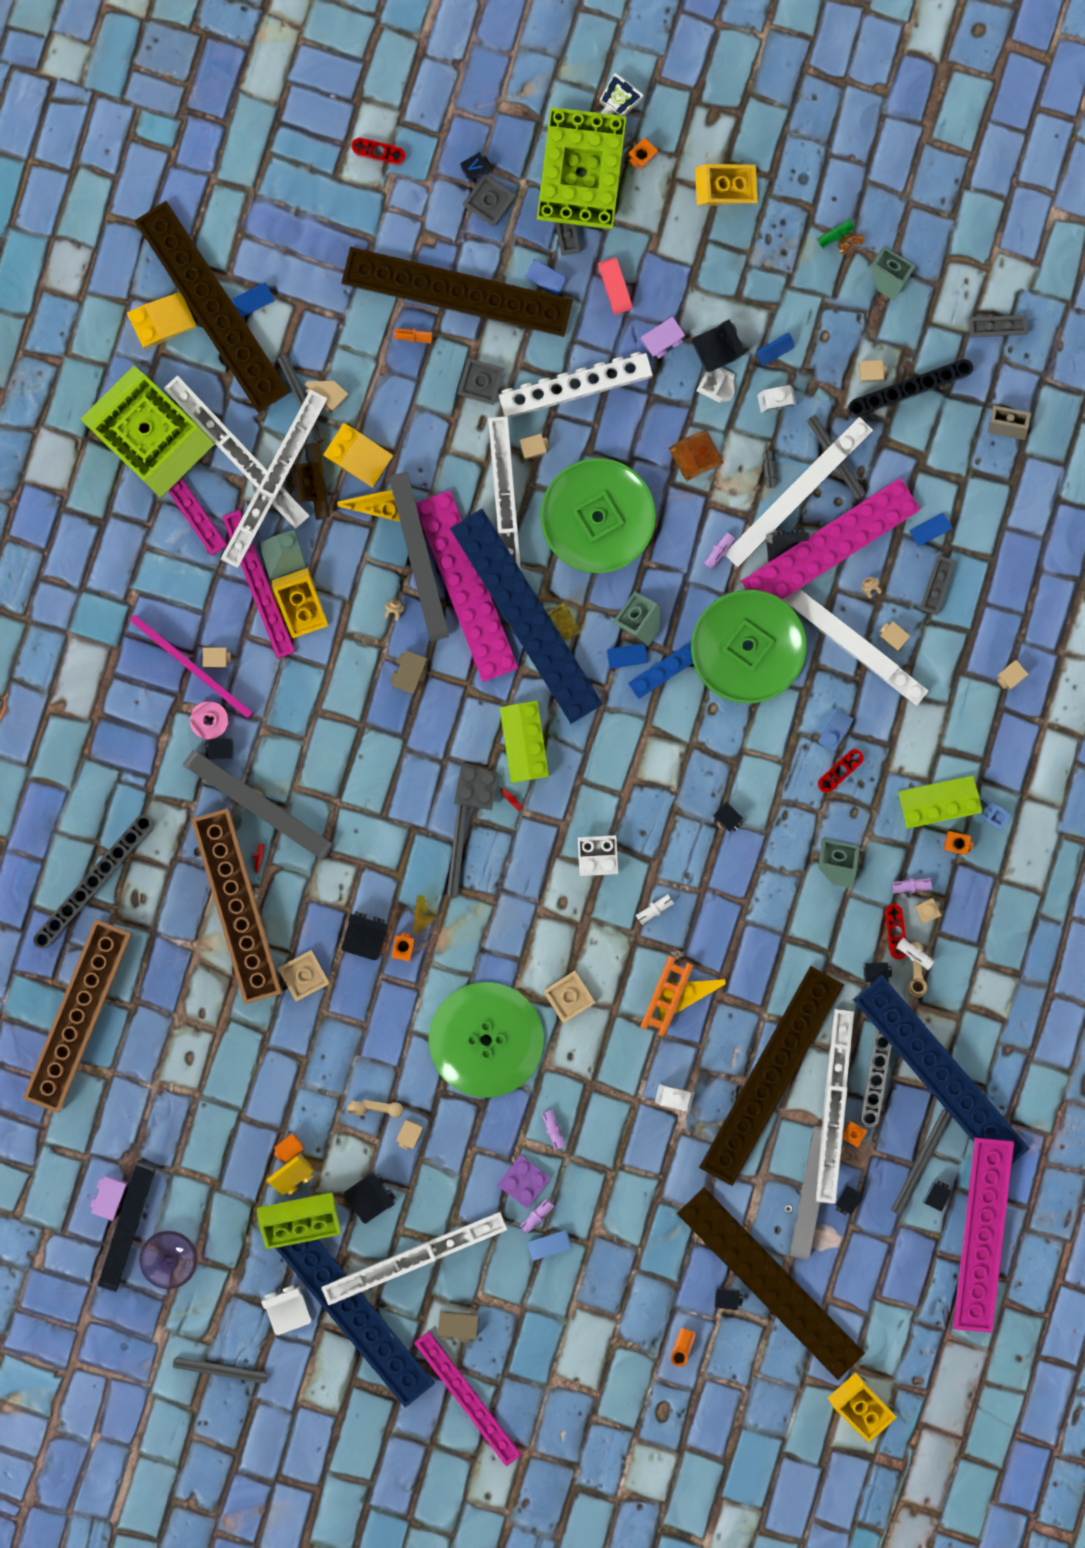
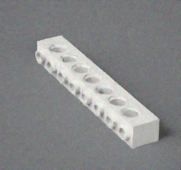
(550, 399)

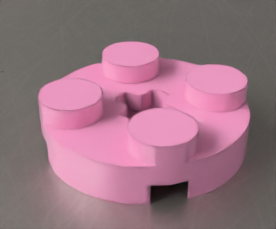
(198, 718)

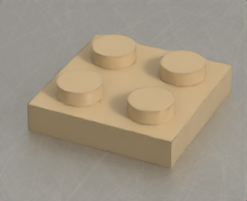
(303, 975)
(569, 996)

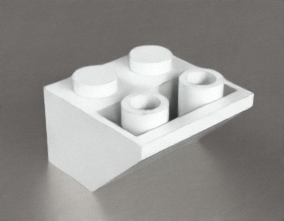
(597, 855)

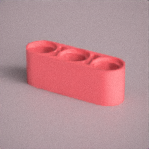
(615, 286)

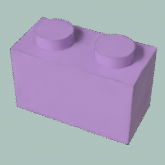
(662, 338)
(109, 1197)

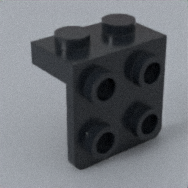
(719, 346)
(780, 542)
(364, 936)
(370, 1197)

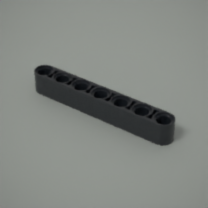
(917, 382)
(126, 1226)

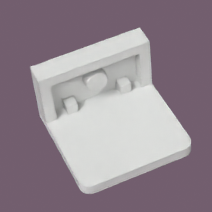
(286, 1310)

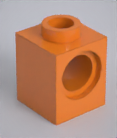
(648, 148)
(949, 843)
(396, 953)
(853, 1133)
(288, 1148)

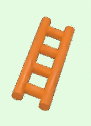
(669, 1007)

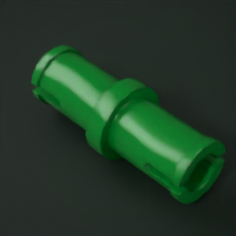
(836, 233)

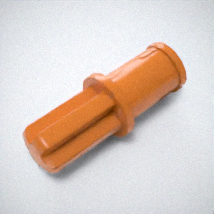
(412, 335)

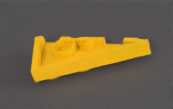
(377, 504)
(693, 992)

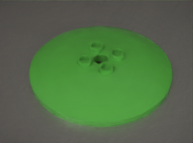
(592, 488)
(751, 673)
(492, 1011)

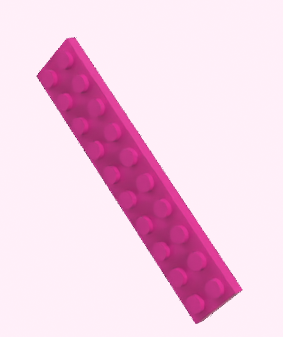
(834, 541)
(466, 589)
(983, 1235)

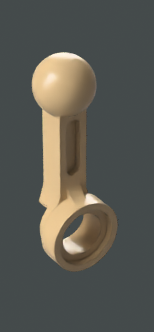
(917, 976)
(357, 1108)

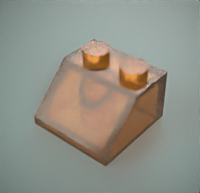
(696, 455)

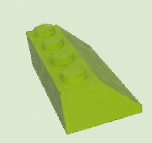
(524, 742)
(939, 802)
(298, 1221)

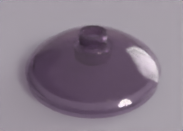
(155, 1264)

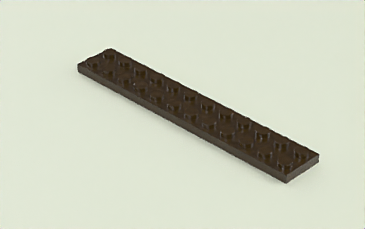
(457, 291)
(212, 306)
(771, 1075)
(770, 1283)

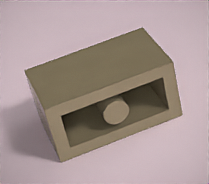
(1009, 422)
(409, 672)
(457, 1325)

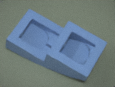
(993, 814)
(549, 1245)

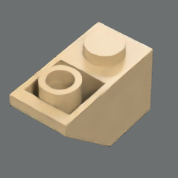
(329, 389)

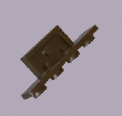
(311, 482)

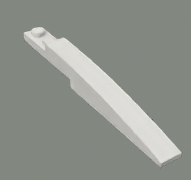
(232, 448)
(273, 478)
(504, 485)
(798, 492)
(856, 646)
(834, 1106)
(414, 1258)

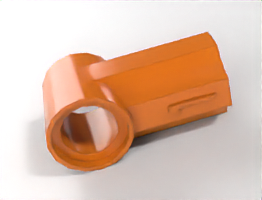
(683, 1344)

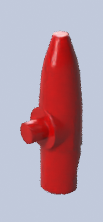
(511, 799)
(258, 857)

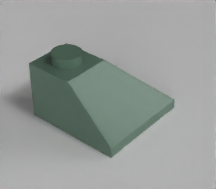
(890, 272)
(282, 554)
(640, 618)
(838, 862)

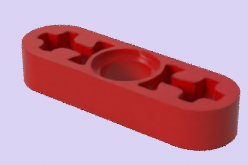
(393, 149)
(847, 757)
(890, 918)

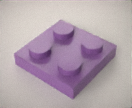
(523, 1181)

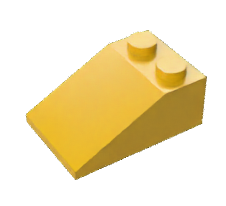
(725, 184)
(161, 320)
(357, 455)
(299, 603)
(291, 1174)
(861, 1407)

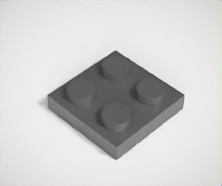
(489, 200)
(480, 381)
(476, 788)

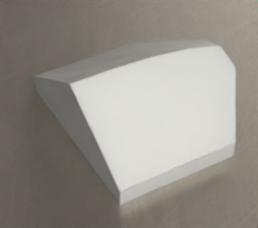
(718, 385)

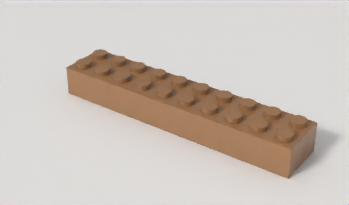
(236, 906)
(77, 1016)

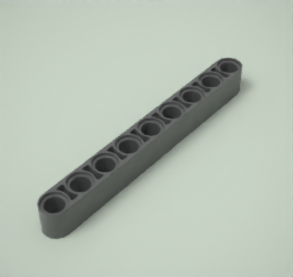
(418, 556)
(258, 804)
(84, 885)

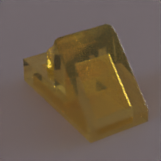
(564, 621)
(421, 920)

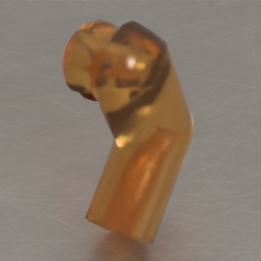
(847, 241)

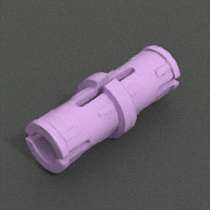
(719, 550)
(911, 885)
(553, 1129)
(536, 1216)

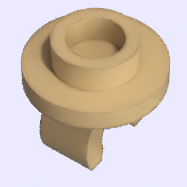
(869, 584)
(395, 607)

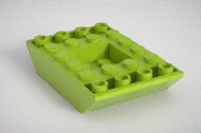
(586, 142)
(166, 449)

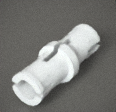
(654, 909)
(915, 953)

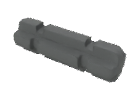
(769, 469)

